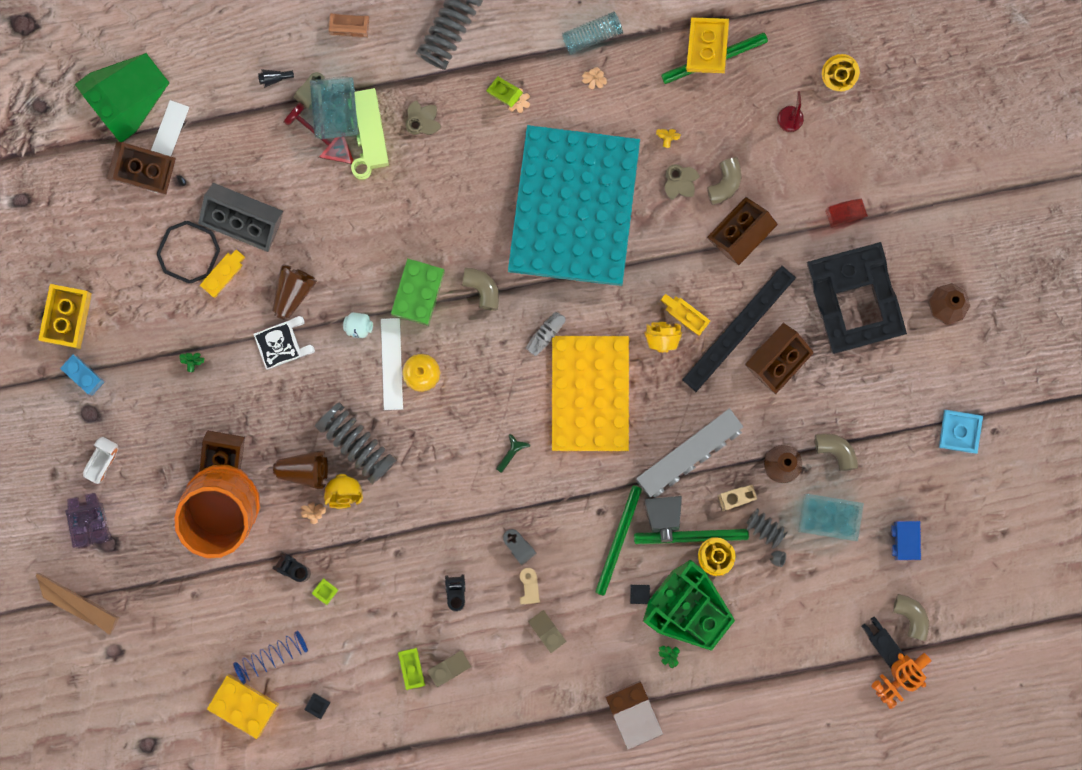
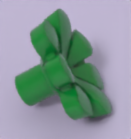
(191, 360)
(670, 655)

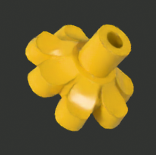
(667, 136)

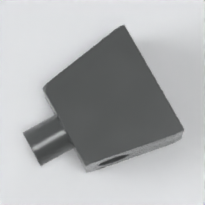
(664, 515)

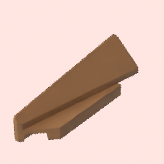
(77, 604)

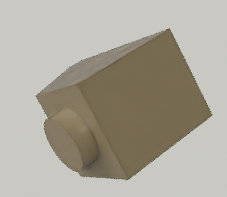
(547, 631)
(449, 668)

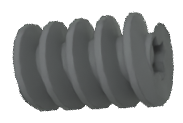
(765, 528)

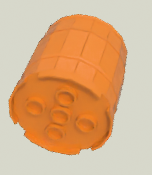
(217, 511)

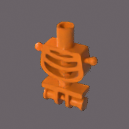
(889, 690)

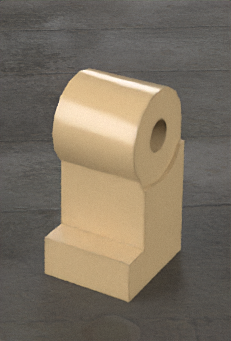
(737, 497)
(529, 579)

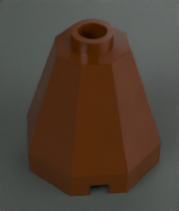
(942, 303)

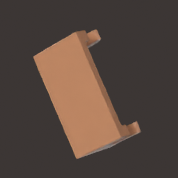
(349, 25)

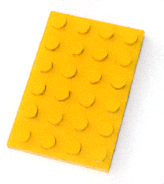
(590, 393)

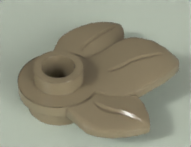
(424, 117)
(683, 183)

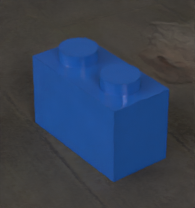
(907, 540)

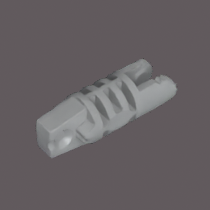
(545, 333)

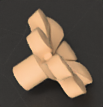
(594, 77)
(521, 103)
(313, 512)

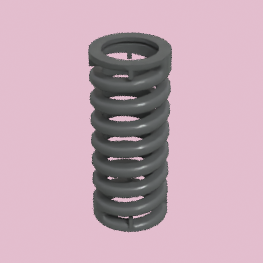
(440, 28)
(379, 468)

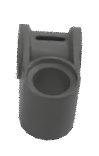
(521, 548)

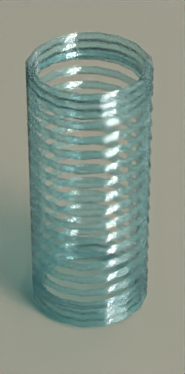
(614, 24)

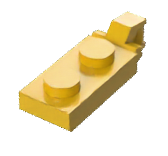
(685, 314)

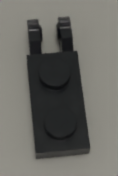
(883, 643)

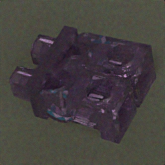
(87, 522)

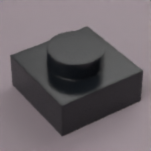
(639, 594)
(317, 705)

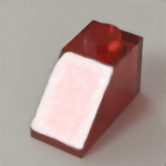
(846, 212)

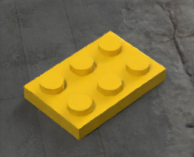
(707, 45)

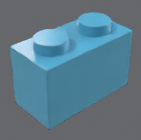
(82, 375)

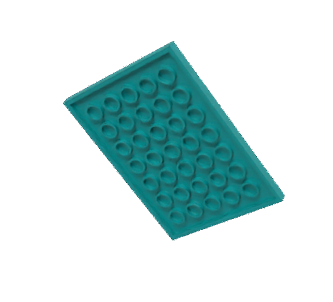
(574, 205)

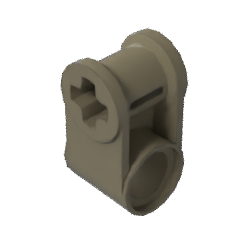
(303, 94)

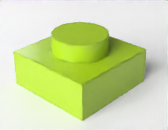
(325, 591)

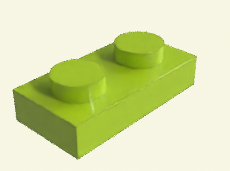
(504, 91)
(411, 668)

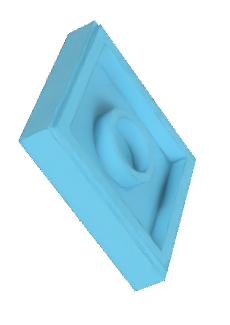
(960, 431)

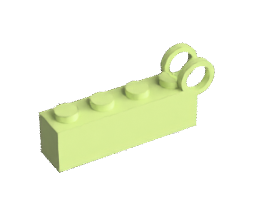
(371, 133)

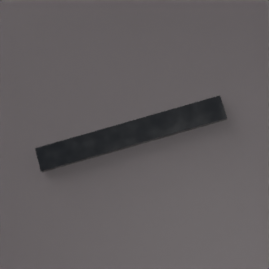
(738, 329)

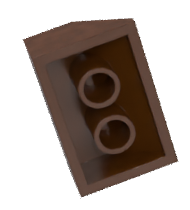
(742, 230)
(779, 358)

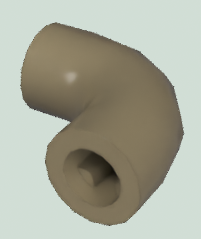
(729, 184)
(486, 287)
(839, 447)
(915, 613)

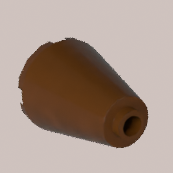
(291, 291)
(775, 465)
(303, 469)

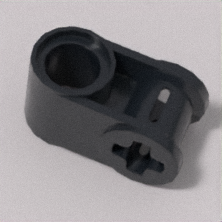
(288, 567)
(455, 590)

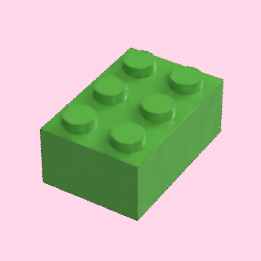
(418, 292)

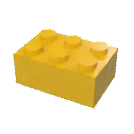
(65, 316)
(243, 706)

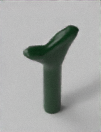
(515, 447)

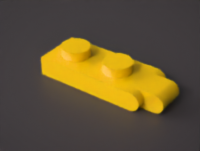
(223, 273)

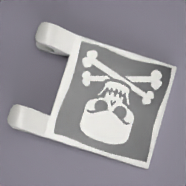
(280, 345)

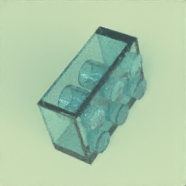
(333, 107)
(830, 517)

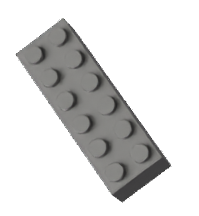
(687, 454)

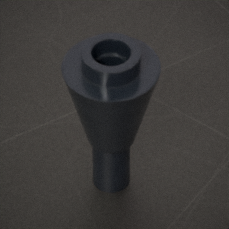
(270, 77)

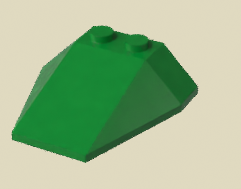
(124, 93)
(689, 608)

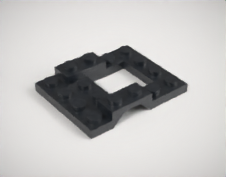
(848, 272)

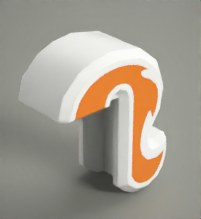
(100, 460)

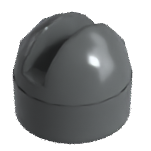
(778, 558)

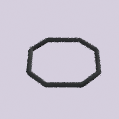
(213, 260)

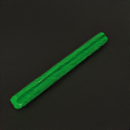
(732, 50)
(693, 536)
(618, 540)

